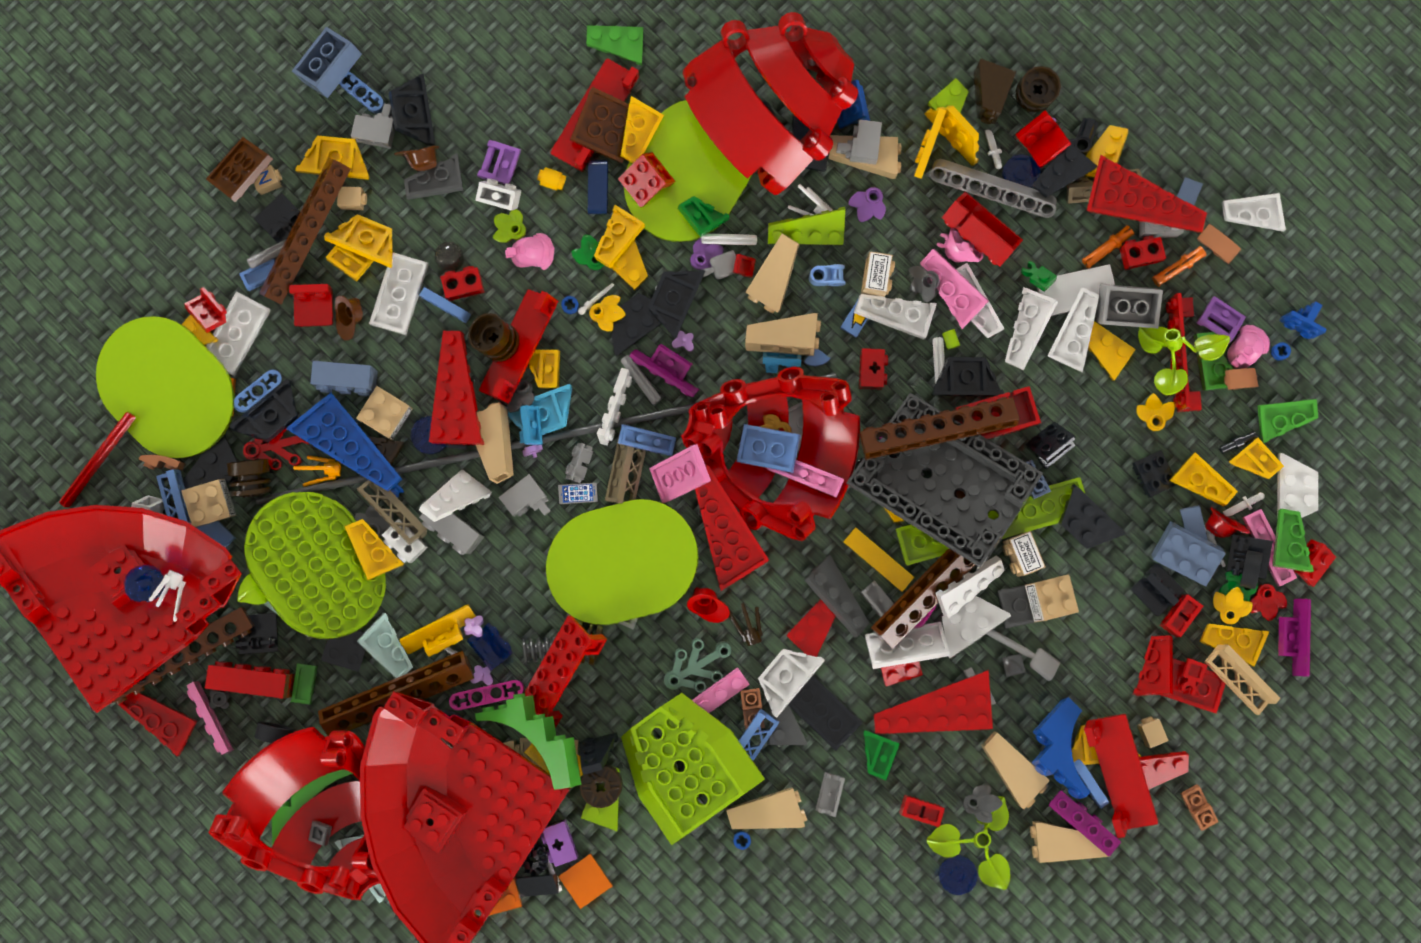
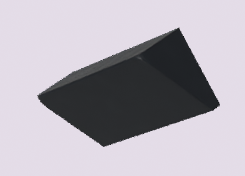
(538, 885)

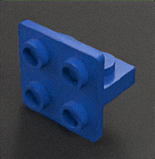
(856, 111)
(1304, 321)

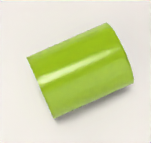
(951, 339)

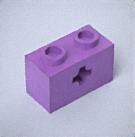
(567, 851)

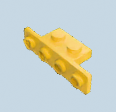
(439, 633)

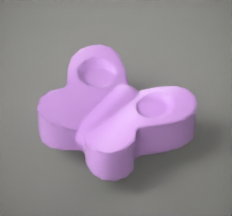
(684, 340)
(532, 450)
(472, 626)
(482, 674)

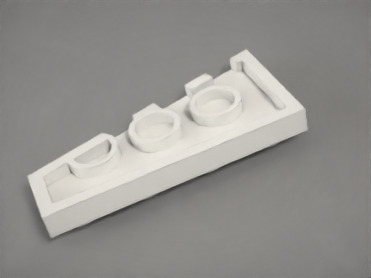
(897, 313)
(986, 319)
(1031, 321)
(1074, 337)
(607, 433)
(454, 496)
(964, 591)

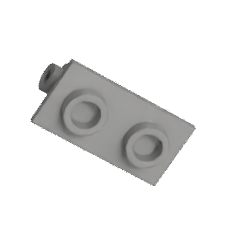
(579, 455)

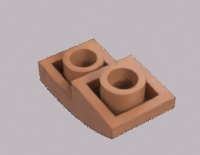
(1219, 243)
(1241, 378)
(158, 461)
(751, 705)
(1199, 807)

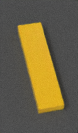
(878, 559)

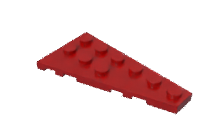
(1132, 197)
(454, 400)
(729, 538)
(949, 708)

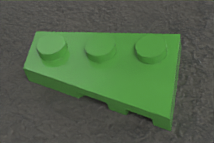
(617, 40)
(1213, 371)
(1282, 417)
(1290, 543)

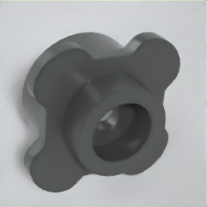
(224, 698)

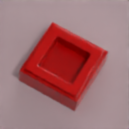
(744, 265)

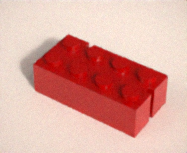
(982, 229)
(1025, 407)
(246, 680)

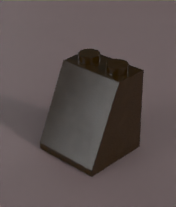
(991, 89)

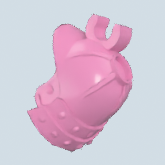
(958, 249)
(532, 251)
(1248, 346)

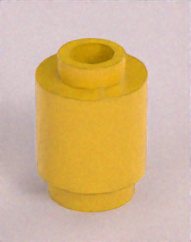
(551, 179)

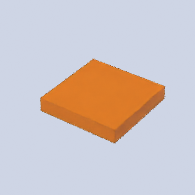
(585, 881)

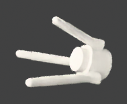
(821, 205)
(170, 580)

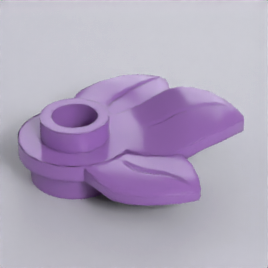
(866, 206)
(704, 252)

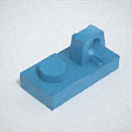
(773, 360)
(531, 425)

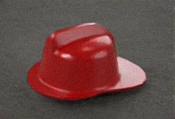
(1222, 525)
(707, 605)

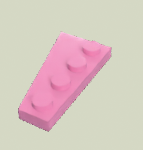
(958, 293)

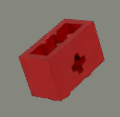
(867, 378)

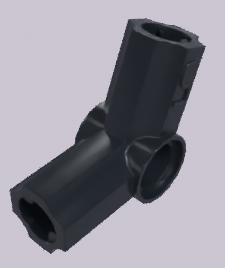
(1085, 134)

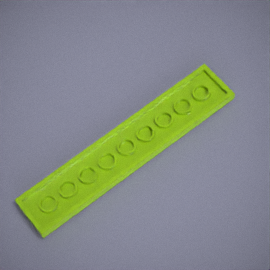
(1035, 514)

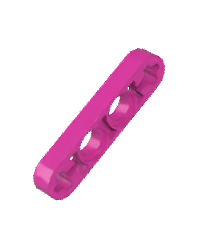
(486, 692)

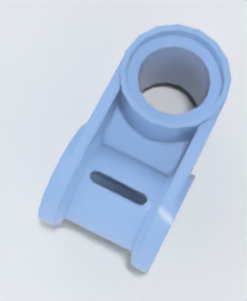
(831, 275)

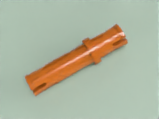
(1114, 241)
(1196, 255)

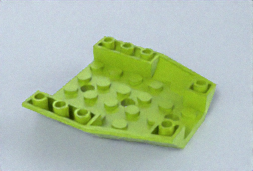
(712, 761)

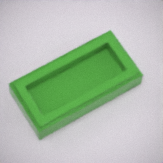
(304, 684)

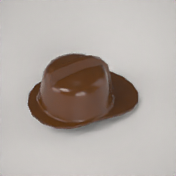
(420, 159)
(347, 316)

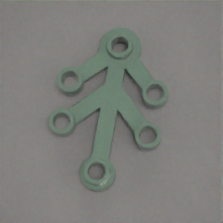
(695, 667)

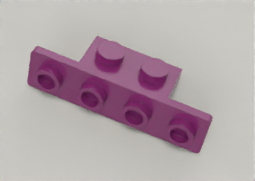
(668, 366)
(1295, 637)
(1086, 824)

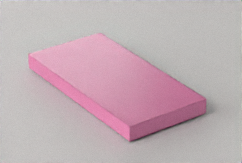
(680, 474)

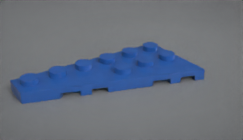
(339, 436)

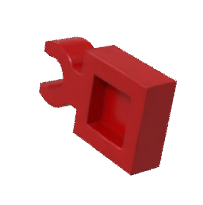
(1193, 672)

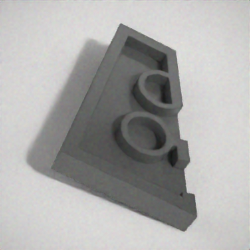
(439, 180)

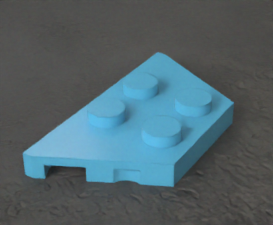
(553, 409)

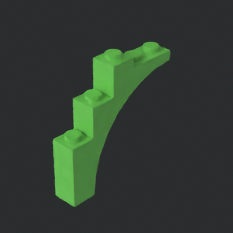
(556, 751)
(301, 797)

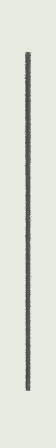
(475, 454)

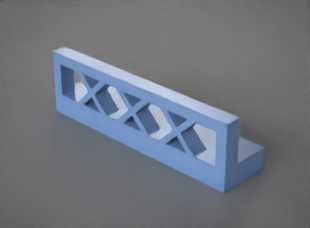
(177, 485)
(750, 731)

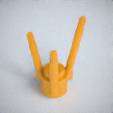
(331, 468)

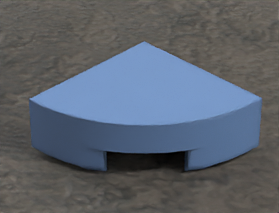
(818, 359)

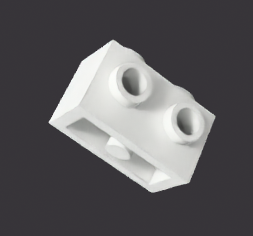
(498, 195)
(406, 552)

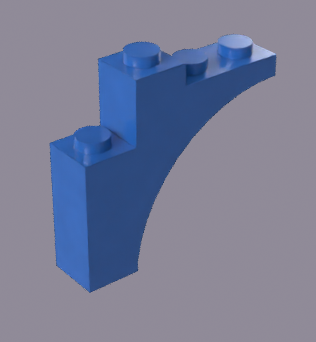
(1056, 757)

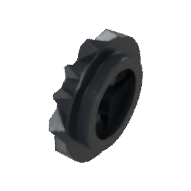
(538, 867)

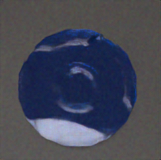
(1021, 170)
(420, 437)
(142, 582)
(958, 875)

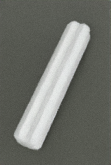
(730, 239)
(938, 354)

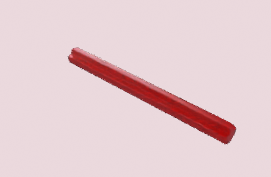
(97, 459)

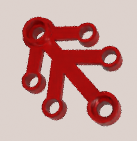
(276, 446)

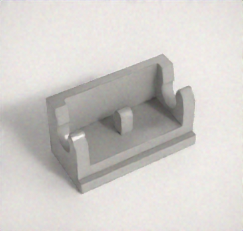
(877, 598)
(830, 794)

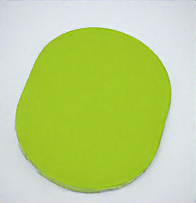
(698, 172)
(168, 384)
(622, 562)
(310, 567)

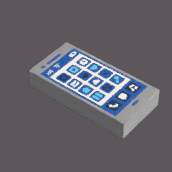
(578, 493)

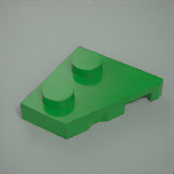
(701, 215)
(879, 754)

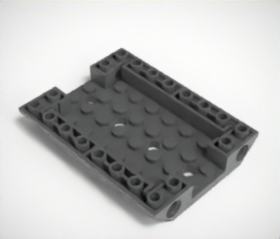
(972, 464)

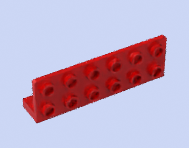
(610, 79)
(1178, 309)
(530, 324)
(560, 665)
(1121, 773)

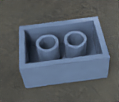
(326, 62)
(343, 378)
(1188, 554)

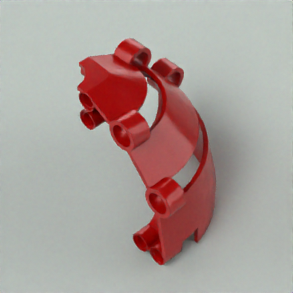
(741, 121)
(827, 443)
(269, 782)

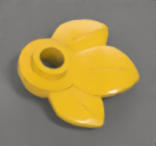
(609, 312)
(1155, 410)
(1232, 602)

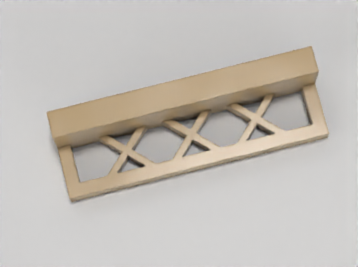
(1246, 673)

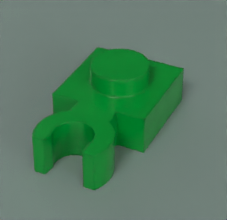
(1039, 277)

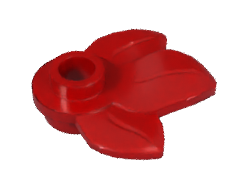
(1268, 604)

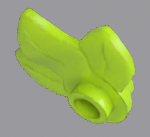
(507, 224)

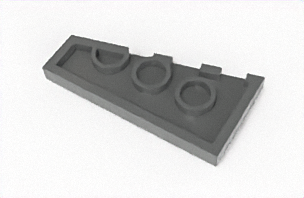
(835, 593)

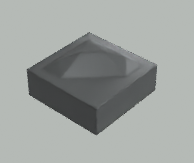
(1013, 665)
(320, 833)

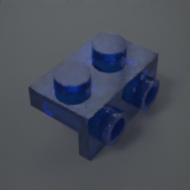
(490, 647)

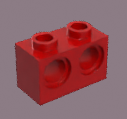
(1144, 257)
(463, 289)
(1181, 615)
(921, 810)

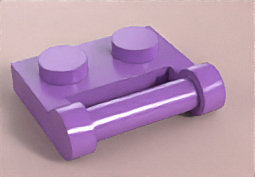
(504, 165)
(1223, 315)

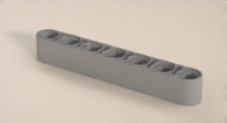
(985, 181)

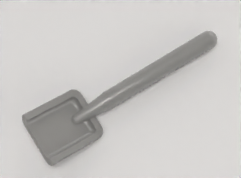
(721, 265)
(1041, 661)

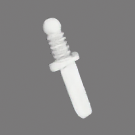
(994, 152)
(1244, 504)

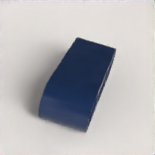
(597, 186)

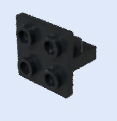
(1051, 444)
(1157, 590)

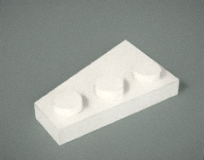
(1256, 211)

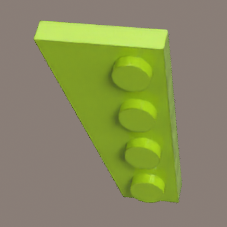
(816, 229)

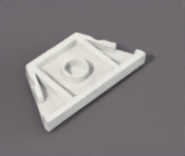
(1297, 487)
(971, 624)
(786, 677)

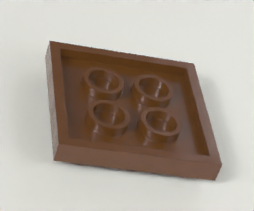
(602, 124)
(239, 169)

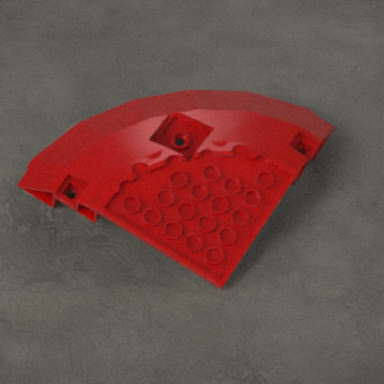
(81, 606)
(484, 810)

